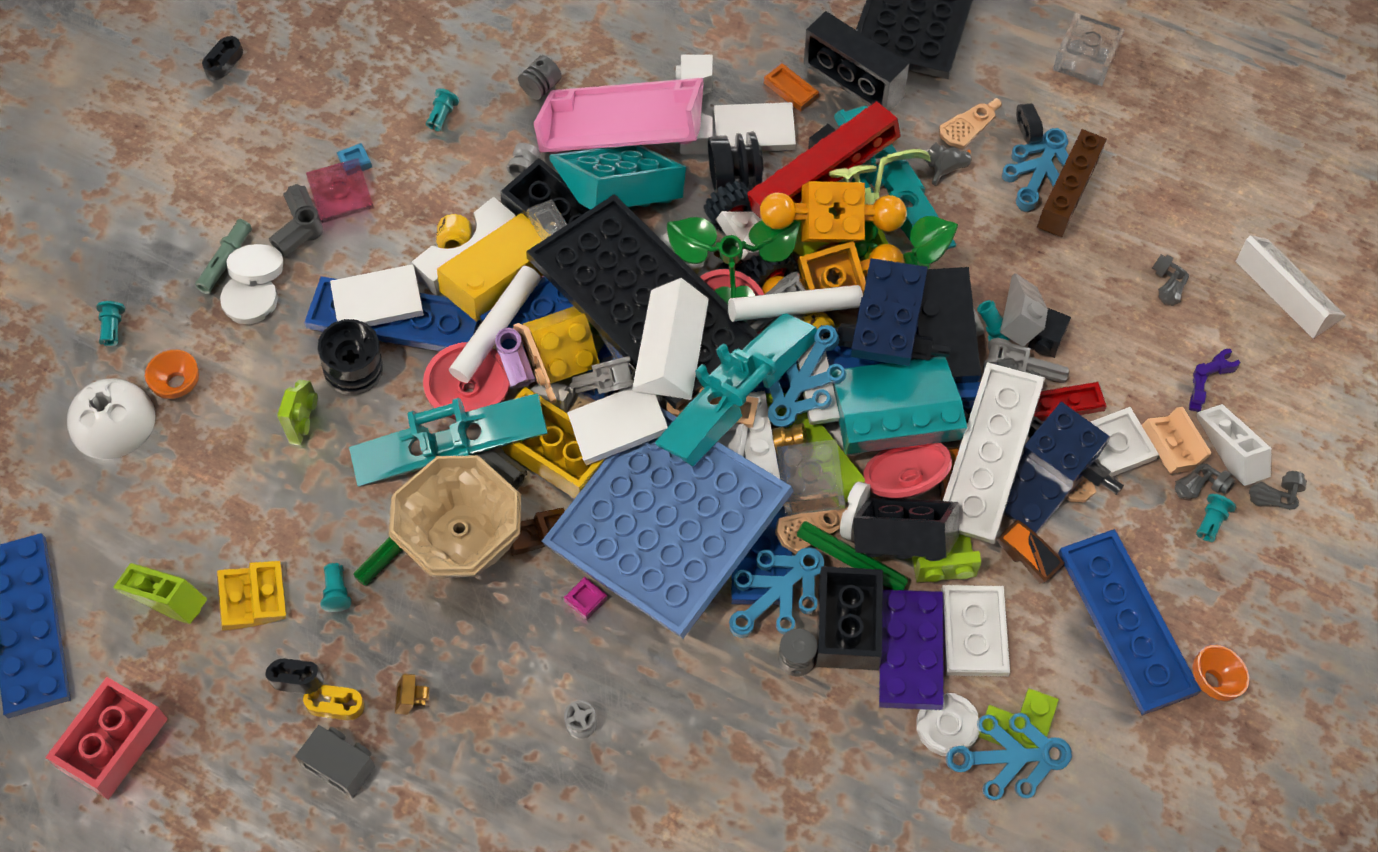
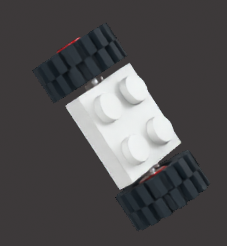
(731, 212)

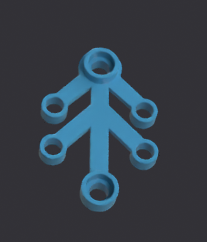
(1041, 165)
(803, 381)
(778, 587)
(1014, 756)

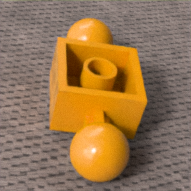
(819, 225)
(842, 261)

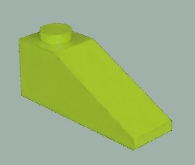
(161, 592)

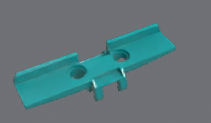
(898, 180)
(734, 379)
(499, 425)

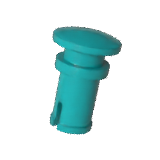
(443, 105)
(110, 318)
(992, 319)
(1216, 513)
(335, 594)

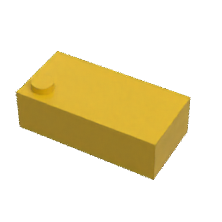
(485, 269)
(555, 454)

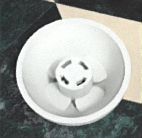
(110, 418)

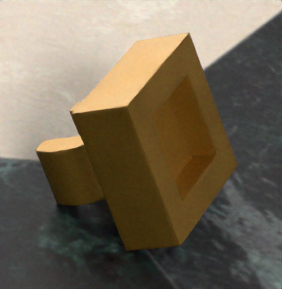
(408, 694)

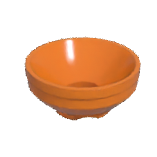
(168, 365)
(1226, 667)

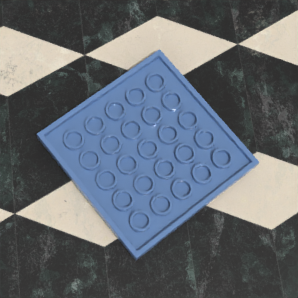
(668, 529)

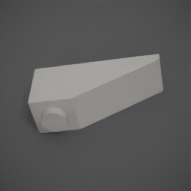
(1024, 311)

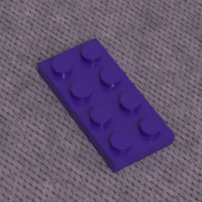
(912, 650)

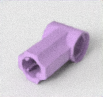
(514, 360)

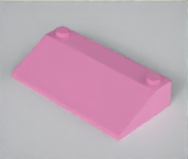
(620, 115)

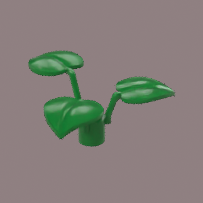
(695, 236)
(929, 236)

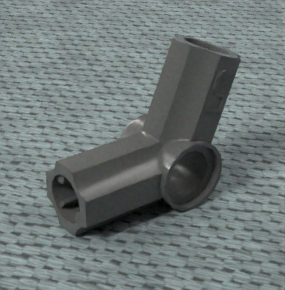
(303, 226)

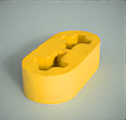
(333, 709)

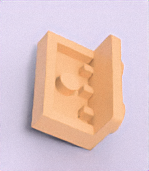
(1177, 441)

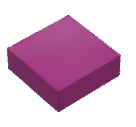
(585, 598)

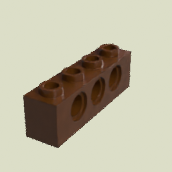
(1071, 183)

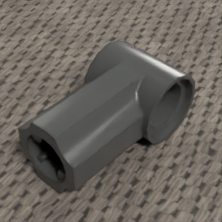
(505, 466)

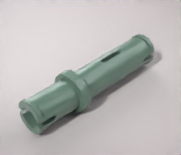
(218, 263)

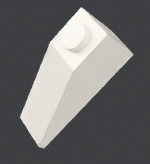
(1238, 446)

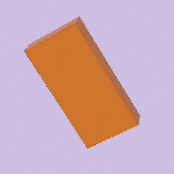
(791, 87)

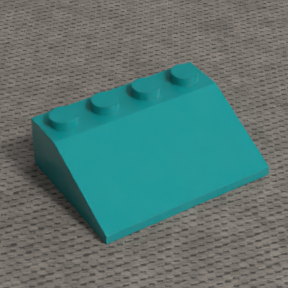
(629, 172)
(898, 405)

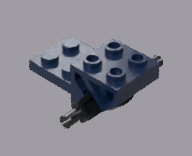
(890, 317)
(1054, 464)

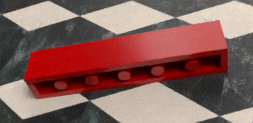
(844, 148)

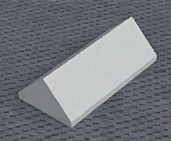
(1288, 286)
(671, 341)

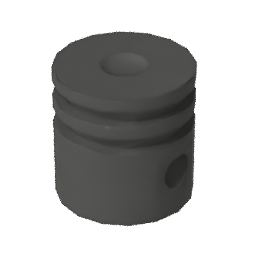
(539, 77)
(797, 652)

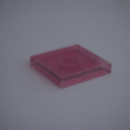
(339, 190)

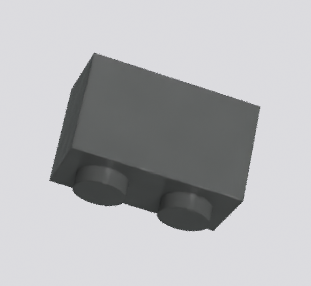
(336, 760)

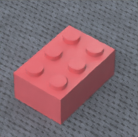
(107, 738)

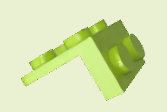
(959, 564)

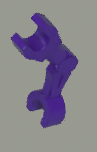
(1201, 373)

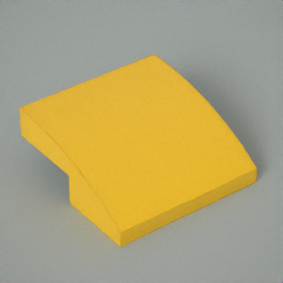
(251, 595)

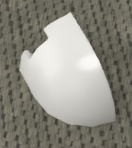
(563, 394)

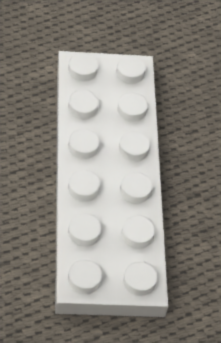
(992, 449)

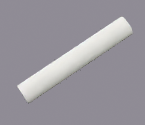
(794, 303)
(496, 320)

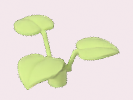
(856, 170)

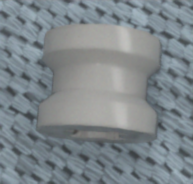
(579, 712)

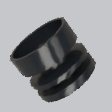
(735, 161)
(349, 343)

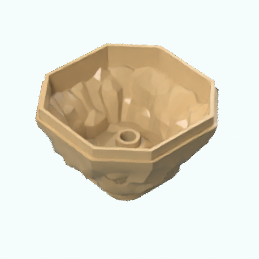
(455, 517)

